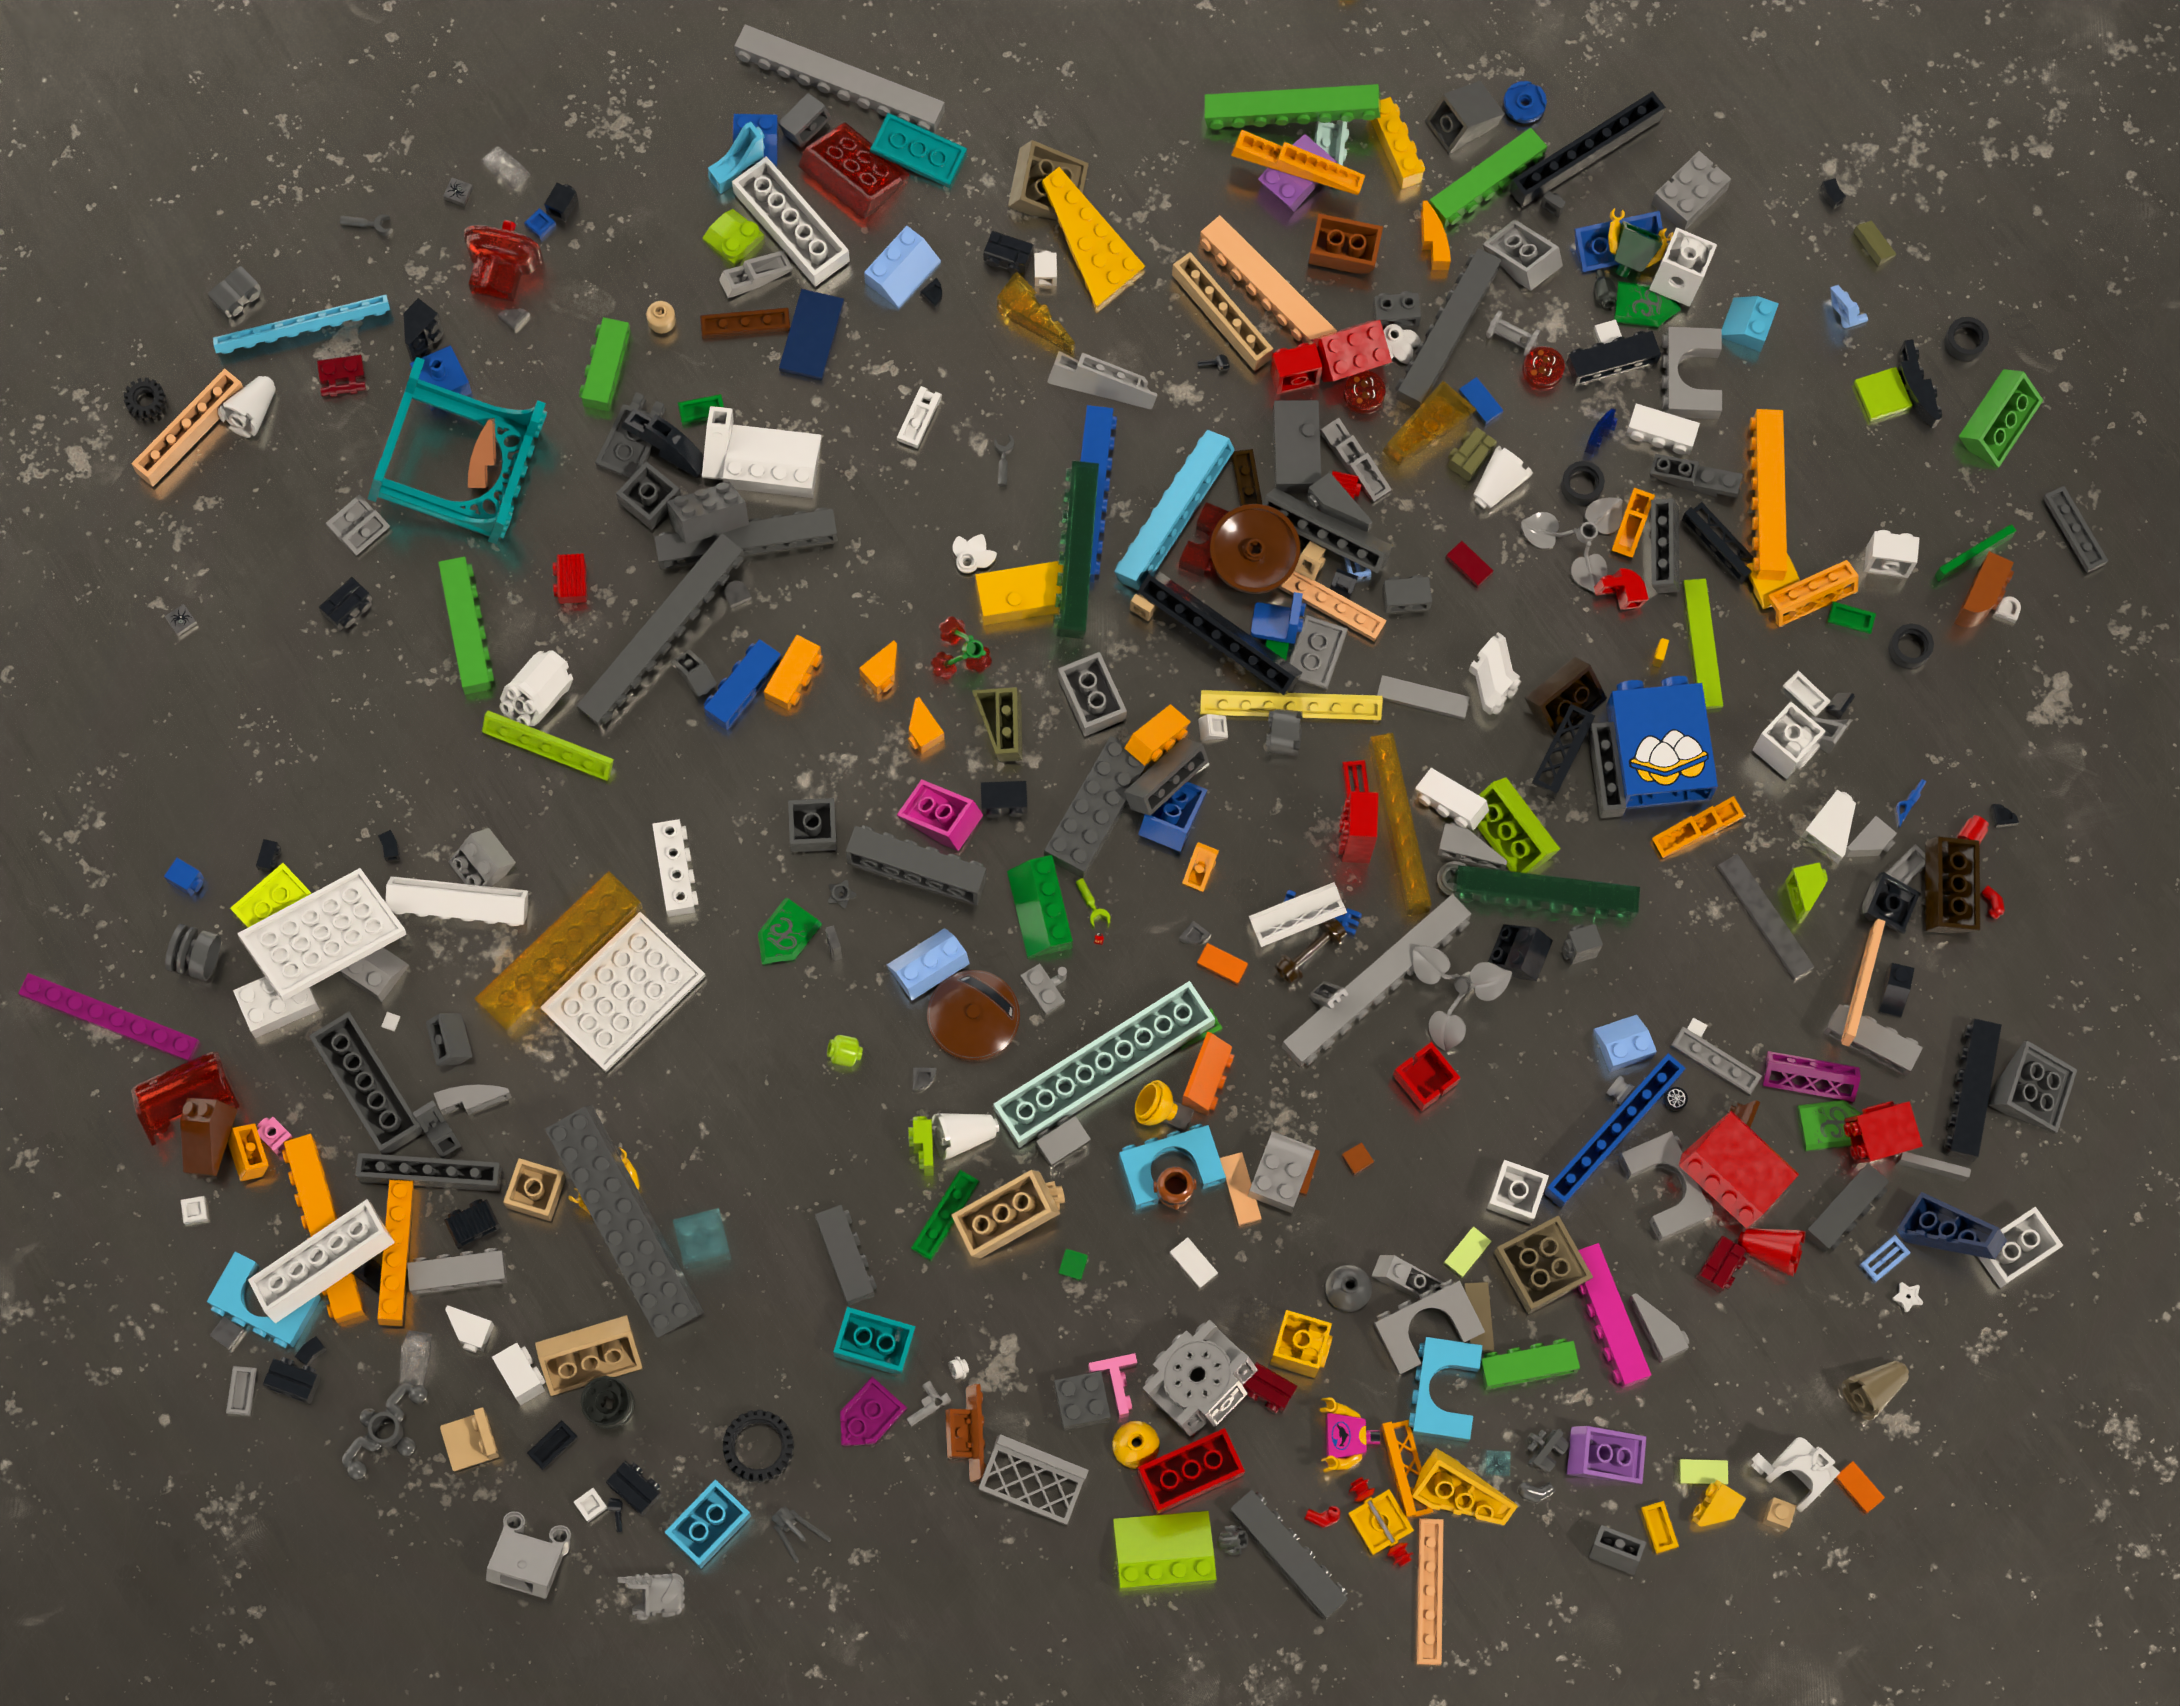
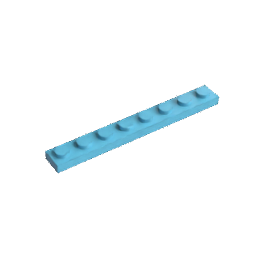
(309, 322)

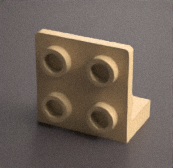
(469, 1441)

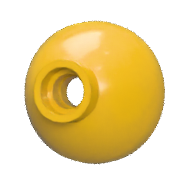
(1155, 1104)
(1135, 1456)

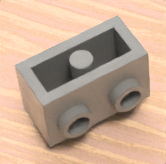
(1062, 1140)

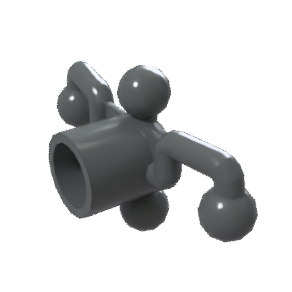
(373, 1420)

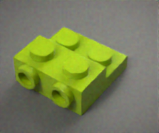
(921, 1138)

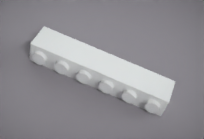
(457, 901)

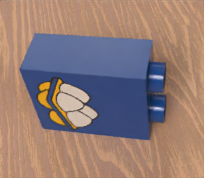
(1663, 742)

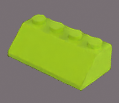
(1515, 829)

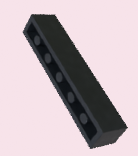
(1973, 1090)

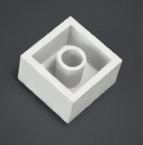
(1891, 554)
(1517, 1192)
(519, 1375)

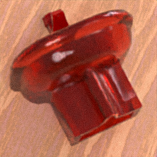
(500, 259)

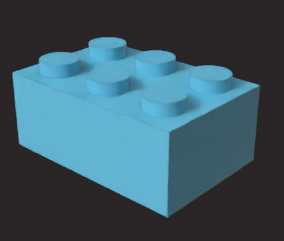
(708, 1524)

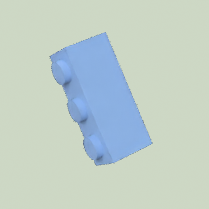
(901, 267)
(929, 963)

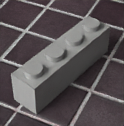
(1876, 1041)
(456, 1272)

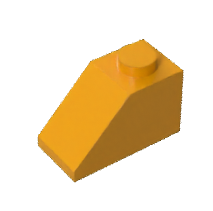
(881, 669)
(923, 728)

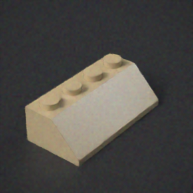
(588, 1353)

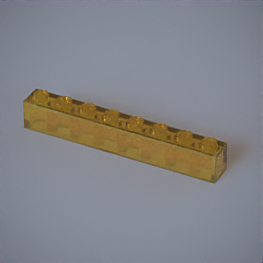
(1400, 824)

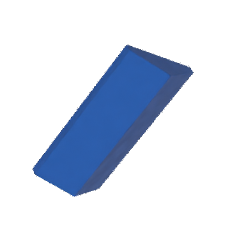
(1593, 242)

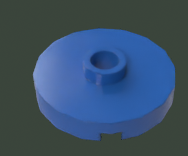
(1524, 92)

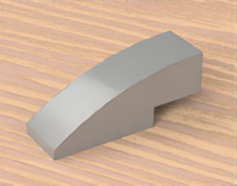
(754, 273)
(471, 1097)

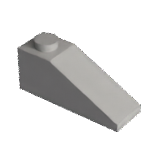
(1467, 847)
(1661, 1332)

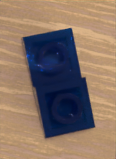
(1602, 428)

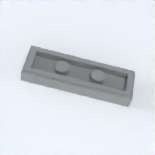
(1934, 1166)

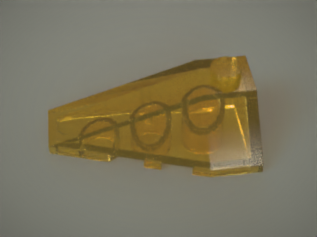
(1022, 308)

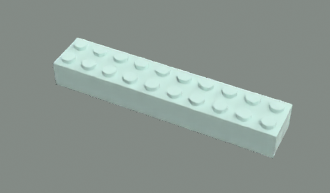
(1104, 1064)

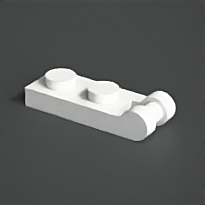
(918, 417)

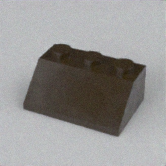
(1569, 685)

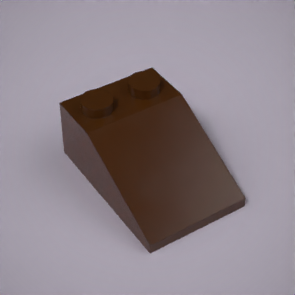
(205, 1134)

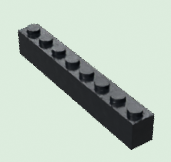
(1587, 149)
(1219, 632)

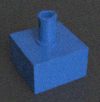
(444, 371)

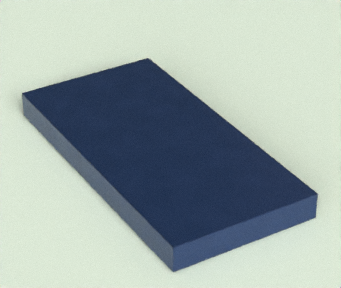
(811, 334)

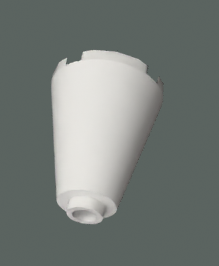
(248, 407)
(1500, 478)
(962, 1132)

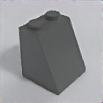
(1464, 116)

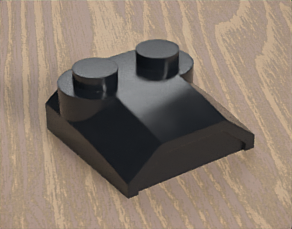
(1890, 901)

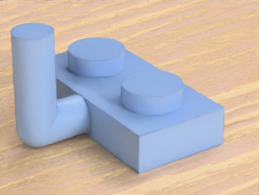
(1846, 308)

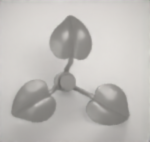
(1602, 517)
(1485, 977)

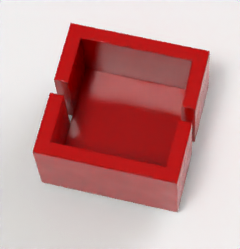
(1427, 1077)

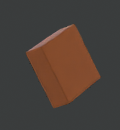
(1357, 1158)

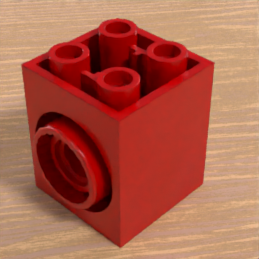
(1882, 1131)

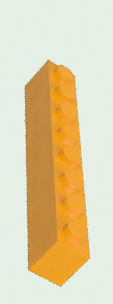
(1769, 494)
(319, 1213)

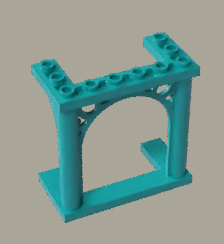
(519, 423)

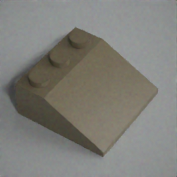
(1033, 165)
(1543, 1264)

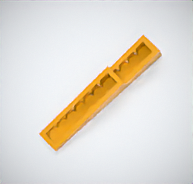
(1296, 162)

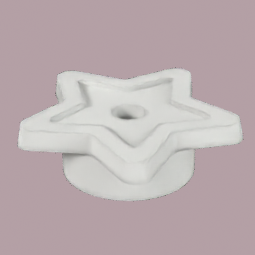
(1903, 1300)

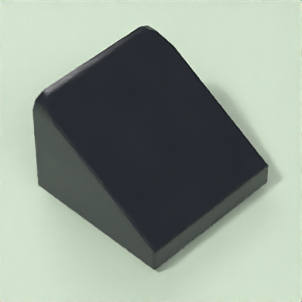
(1840, 704)

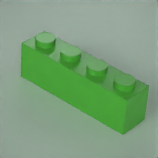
(605, 364)
(1529, 1365)

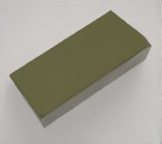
(1874, 242)

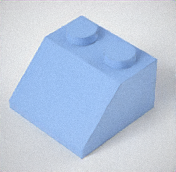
(1625, 1043)

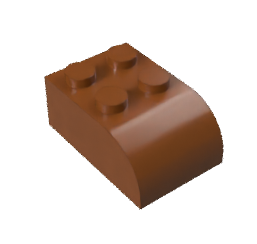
(1345, 244)
(1985, 591)

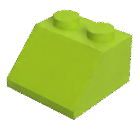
(1804, 888)

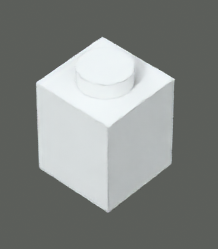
(1045, 269)

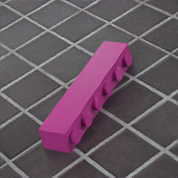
(1612, 1321)

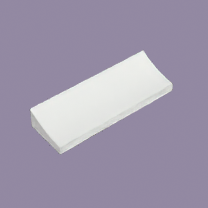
(320, 1261)

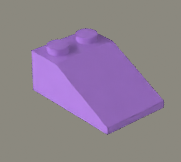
(1290, 188)
(1606, 1454)

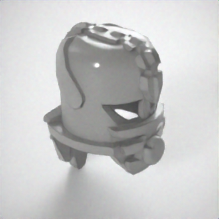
(659, 1594)

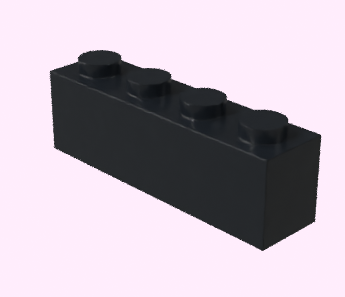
(1613, 357)

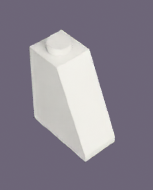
(1832, 826)

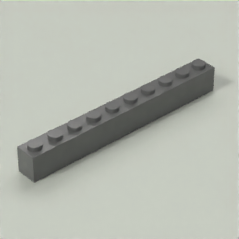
(660, 629)

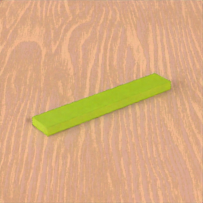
(1703, 641)
(547, 745)

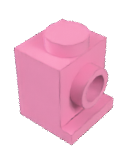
(274, 1142)

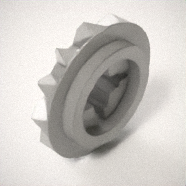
(1444, 876)

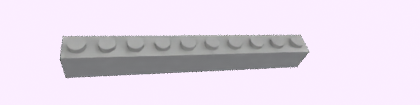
(838, 78)
(1375, 982)

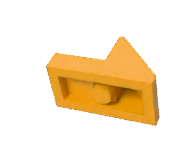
(1200, 867)

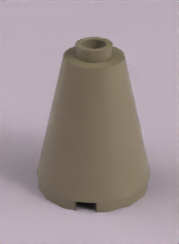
(1875, 1388)

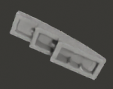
(1355, 459)

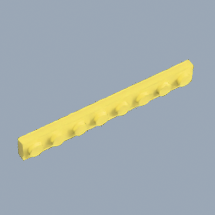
(1313, 705)

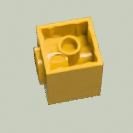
(1302, 1344)

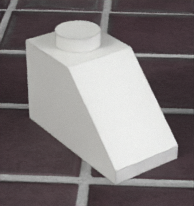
(470, 1329)

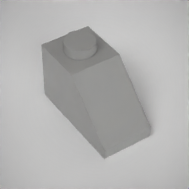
(1872, 840)

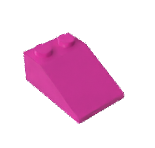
(941, 814)

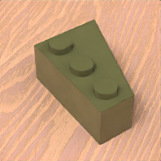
(1003, 720)

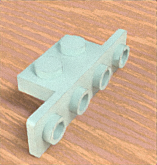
(1332, 139)

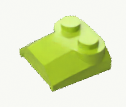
(733, 236)

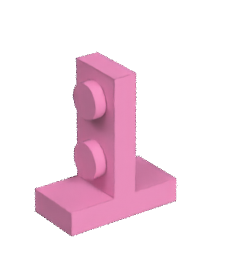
(1117, 1379)

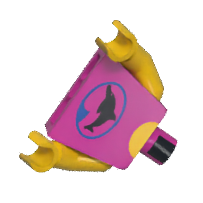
(1345, 1436)

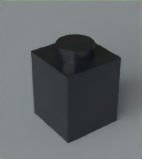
(561, 201)

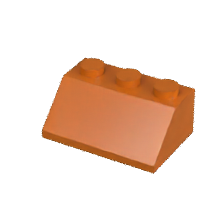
(1208, 1074)

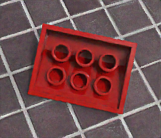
(1737, 1169)

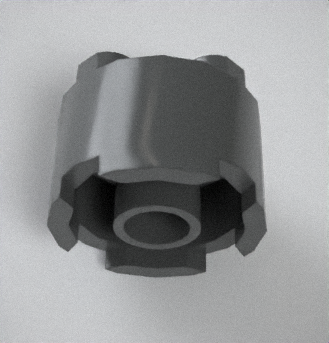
(1285, 732)

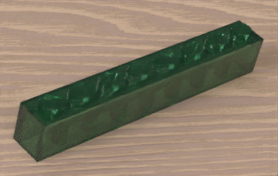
(1077, 549)
(1546, 892)

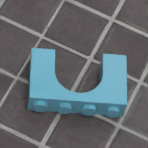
(1195, 1144)
(229, 1299)
(1428, 1418)

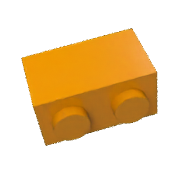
(247, 1152)

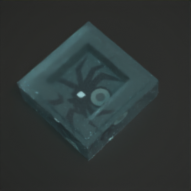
(1498, 1463)

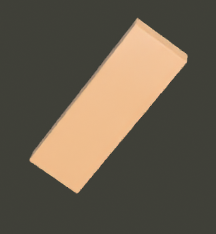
(1238, 1185)

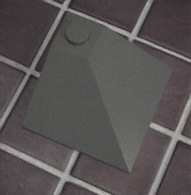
(2034, 1087)

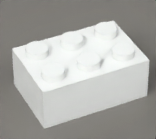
(266, 1010)

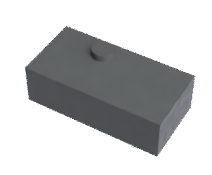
(1296, 445)

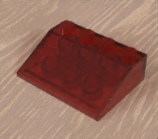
(850, 171)

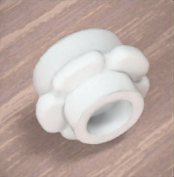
(958, 1368)

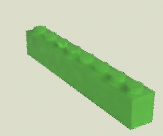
(1293, 106)

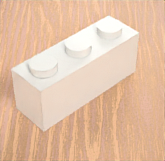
(1662, 429)
(1451, 799)

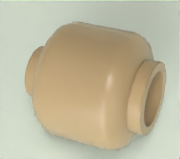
(661, 317)

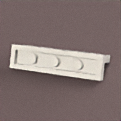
(1297, 913)

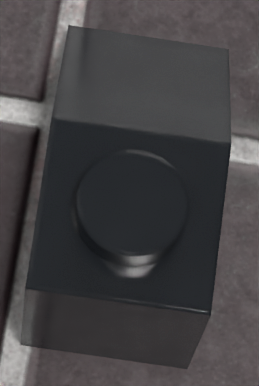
(1896, 989)

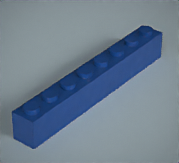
(1095, 449)
(1614, 1130)

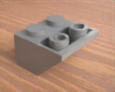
(481, 859)

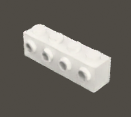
(674, 868)

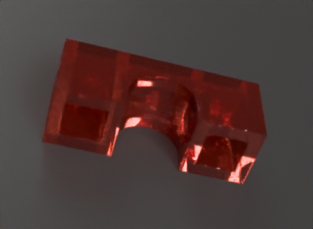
(1197, 556)

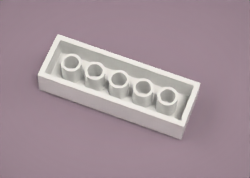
(790, 221)

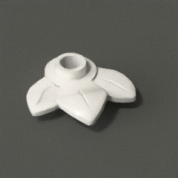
(1403, 345)
(973, 551)

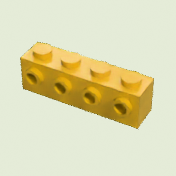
(1397, 145)

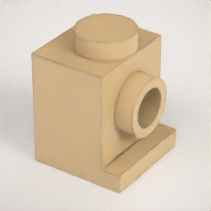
(1311, 560)

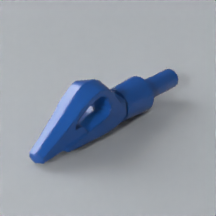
(1912, 799)

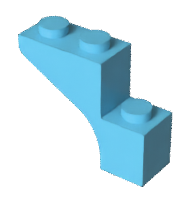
(744, 152)

